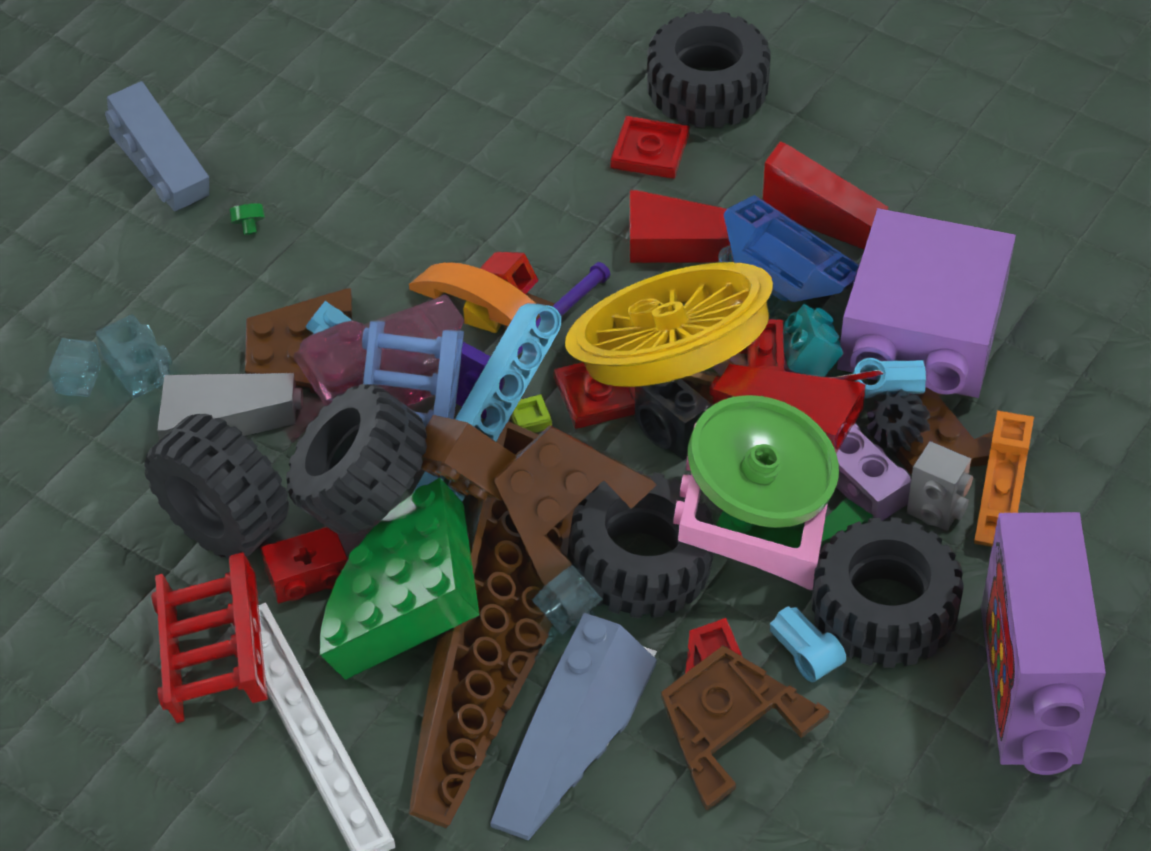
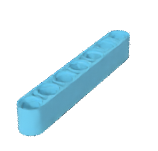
(515, 372)

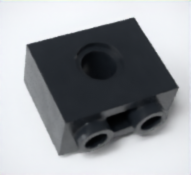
(669, 414)

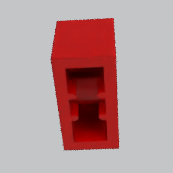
(304, 564)

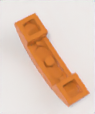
(473, 286)
(1004, 472)

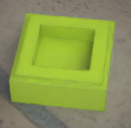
(531, 414)

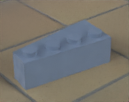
(155, 146)

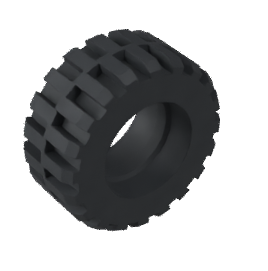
(708, 96)
(356, 459)
(216, 485)
(894, 553)
(630, 580)

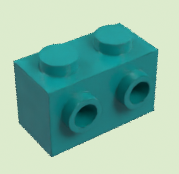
(811, 342)

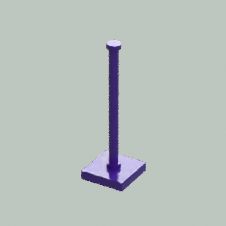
(474, 361)

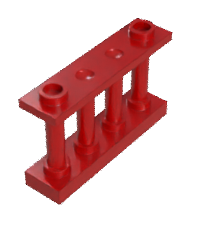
(244, 644)

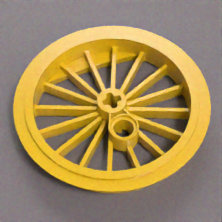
(652, 339)

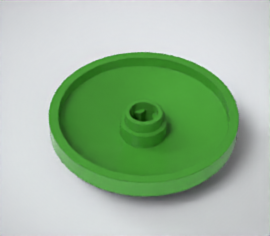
(763, 461)

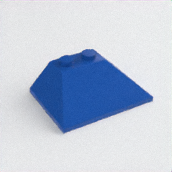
(792, 256)

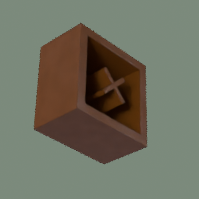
(464, 457)

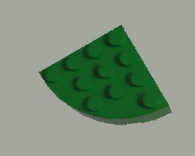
(401, 583)

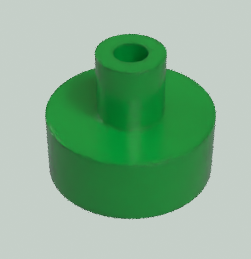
(247, 216)

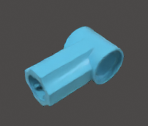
(896, 376)
(812, 651)

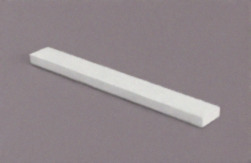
(319, 744)

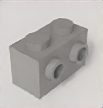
(939, 486)

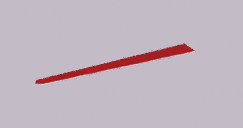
(854, 377)

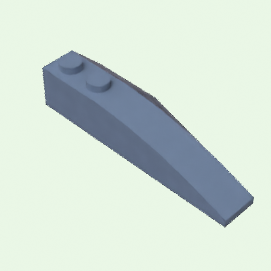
(574, 722)

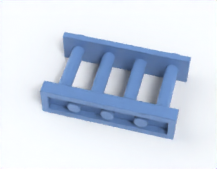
(441, 384)

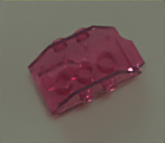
(336, 360)

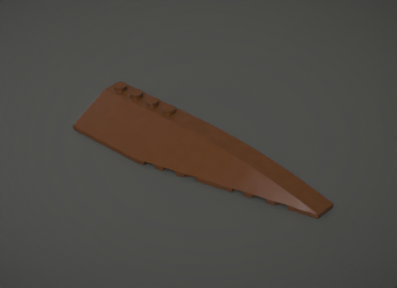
(485, 659)

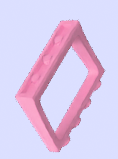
(786, 562)

